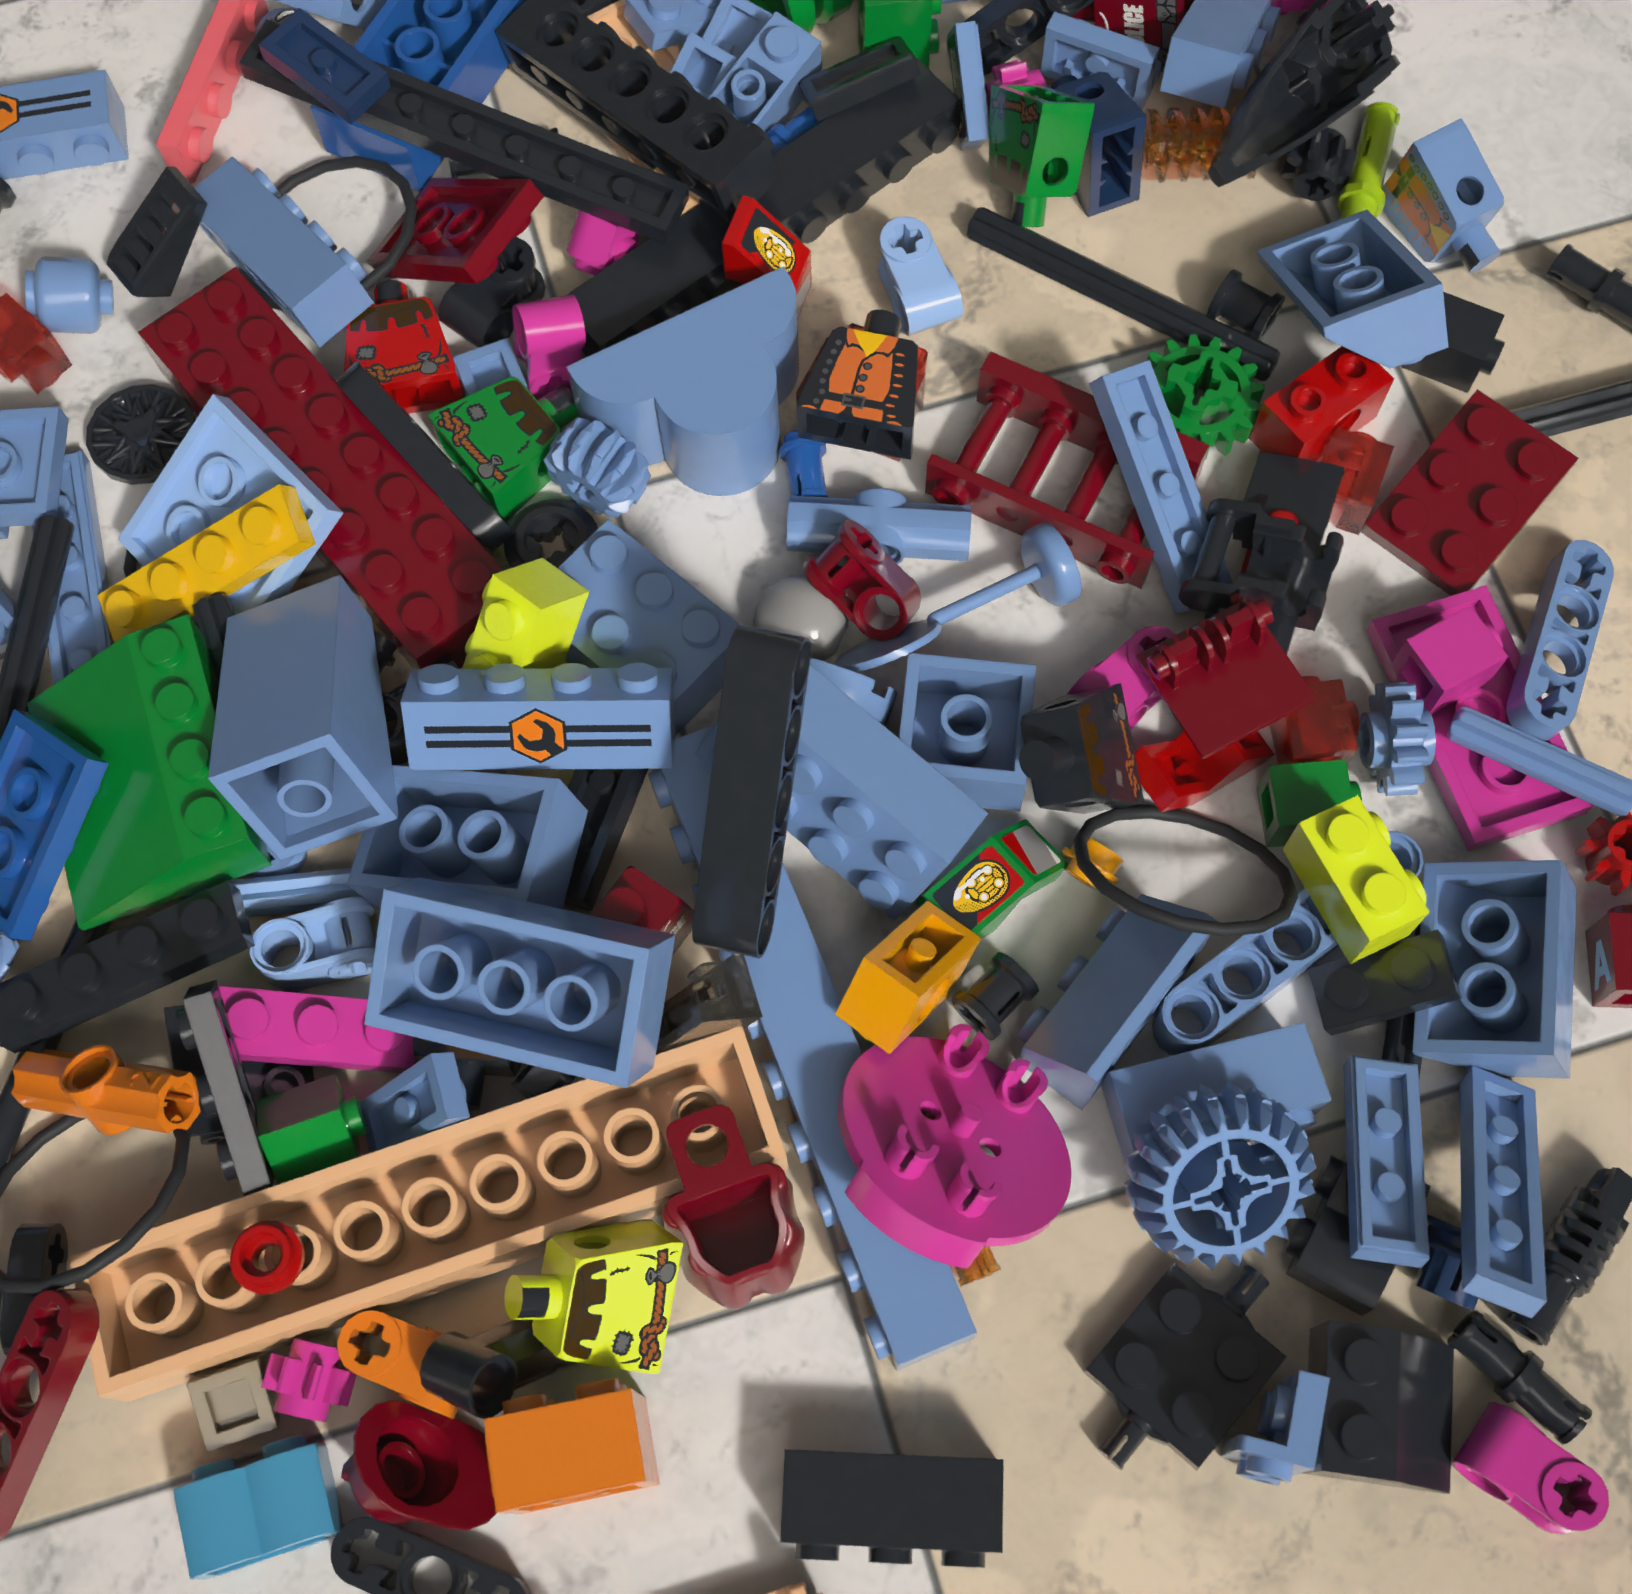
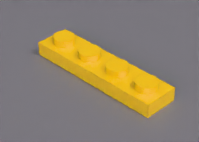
(210, 563)

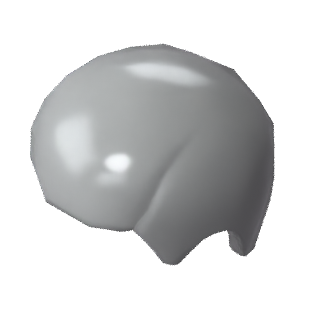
(801, 610)

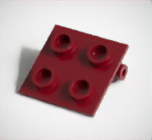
(1226, 677)

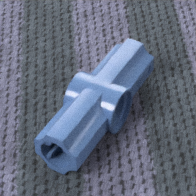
(898, 525)

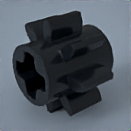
(1320, 165)

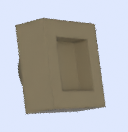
(232, 1403)

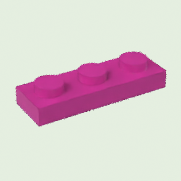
(312, 1031)

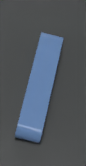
(1261, 963)

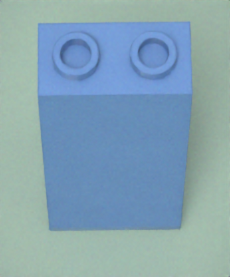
(303, 721)

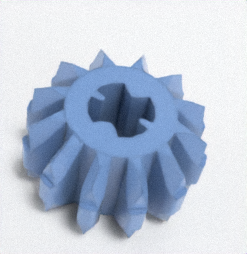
(597, 467)

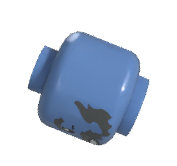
(68, 295)

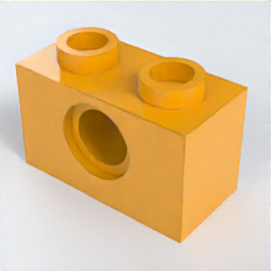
(907, 976)

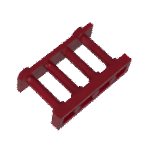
(1060, 415)

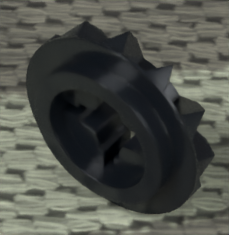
(543, 523)

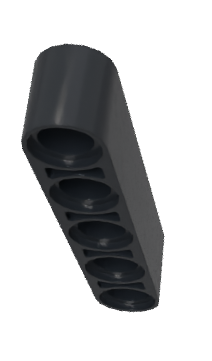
(750, 789)

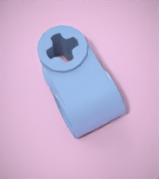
(916, 276)
(323, 943)

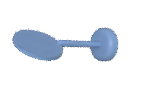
(1046, 564)

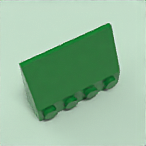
(157, 817)

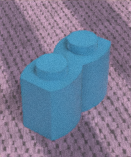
(257, 1510)

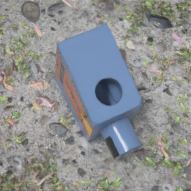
(1445, 198)

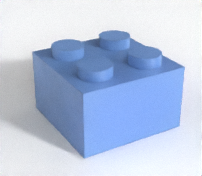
(967, 723)

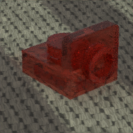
(1364, 470)

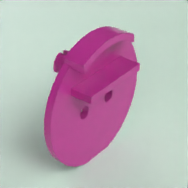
(929, 1177)

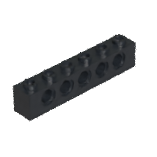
(639, 104)

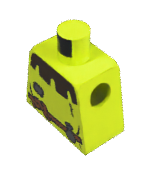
(602, 1295)

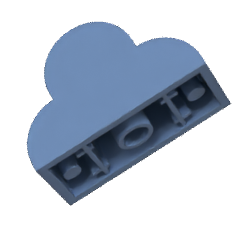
(702, 386)

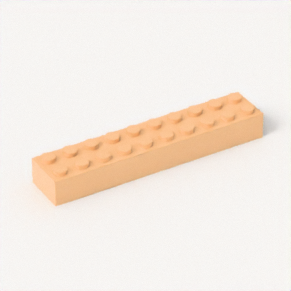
(418, 1217)

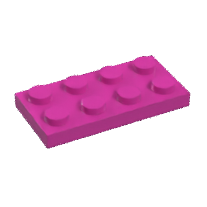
(1481, 794)

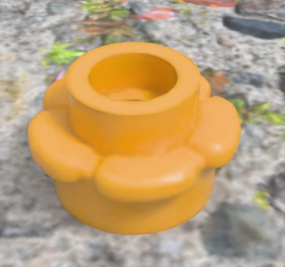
(1103, 858)

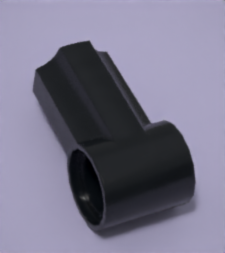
(485, 1368)

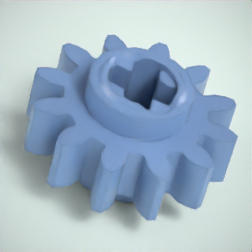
(1396, 738)

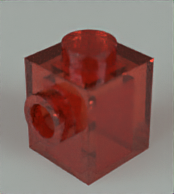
(1319, 730)

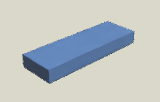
(1385, 1162)

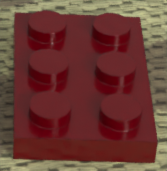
(461, 228)
(1469, 495)

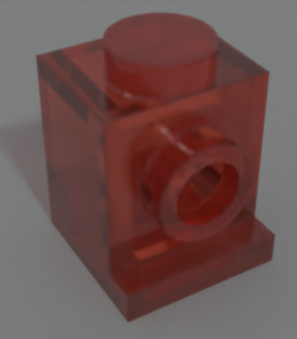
(28, 348)

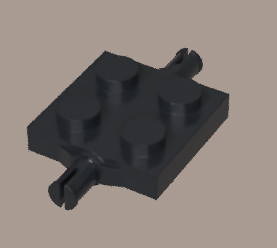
(1184, 1366)

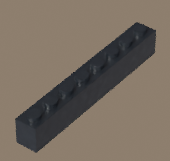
(820, 180)

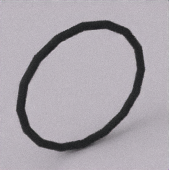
(372, 165)
(1171, 919)
(131, 1238)

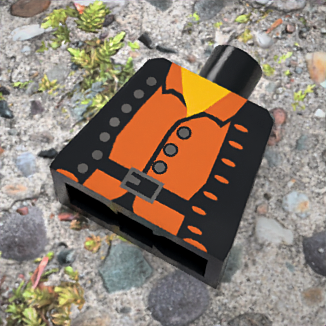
(863, 389)

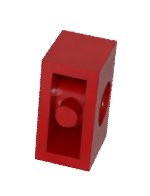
(1333, 394)

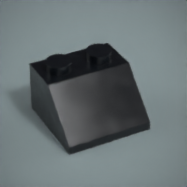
(1384, 1406)

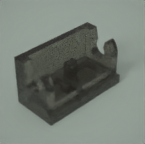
(713, 1003)

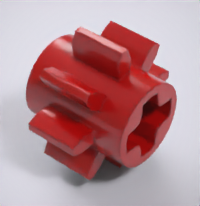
(1609, 853)

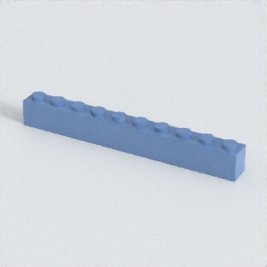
(812, 1050)

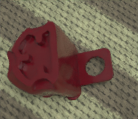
(732, 1217)

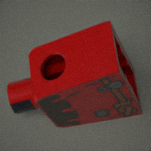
(404, 349)

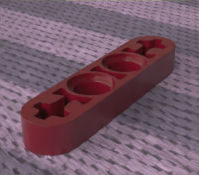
(56, 1344)

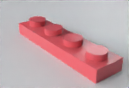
(209, 86)

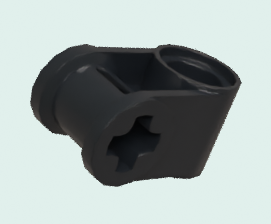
(484, 310)

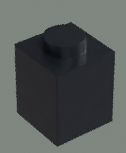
(1470, 345)

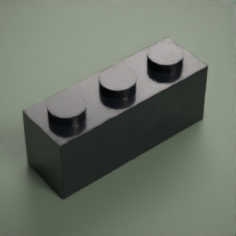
(892, 1506)

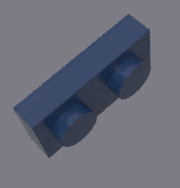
(325, 66)

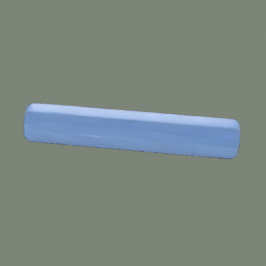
(1541, 761)

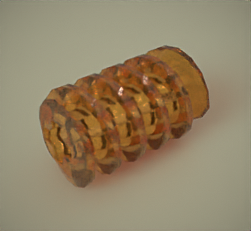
(1184, 142)

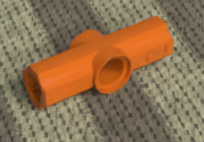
(106, 1090)

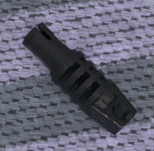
(1578, 1248)

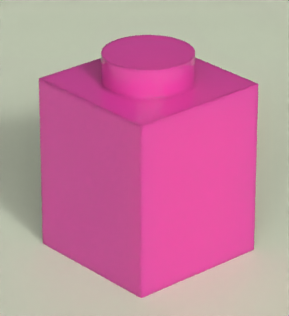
(1450, 659)

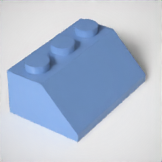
(1362, 289)
(1513, 962)
(1109, 999)

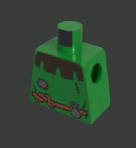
(1036, 146)
(503, 438)

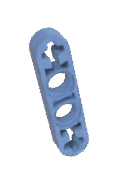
(1569, 643)

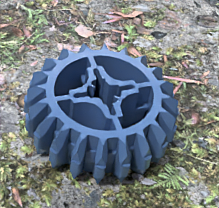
(1234, 1188)

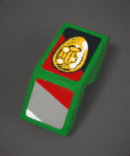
(996, 878)

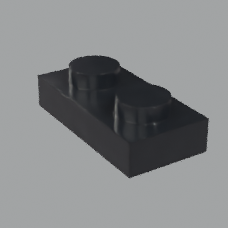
(1385, 984)

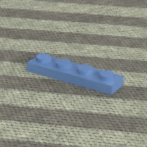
(1155, 472)
(1501, 1193)

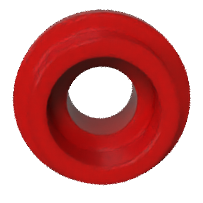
(249, 1246)

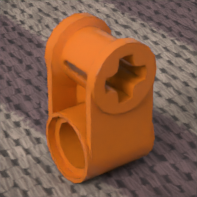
(400, 1366)

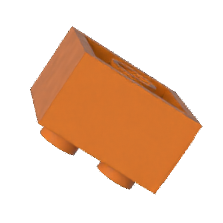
(570, 1450)

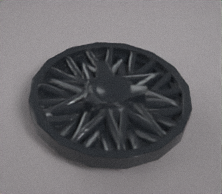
(138, 432)

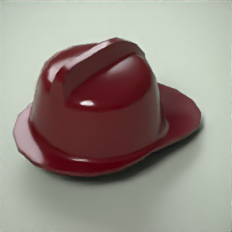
(420, 1468)

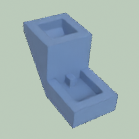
(729, 34)

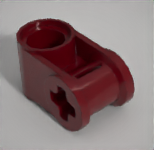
(861, 579)

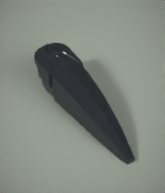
(1308, 84)

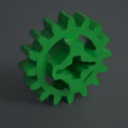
(1228, 398)

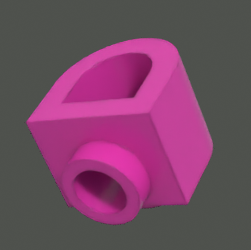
(598, 243)

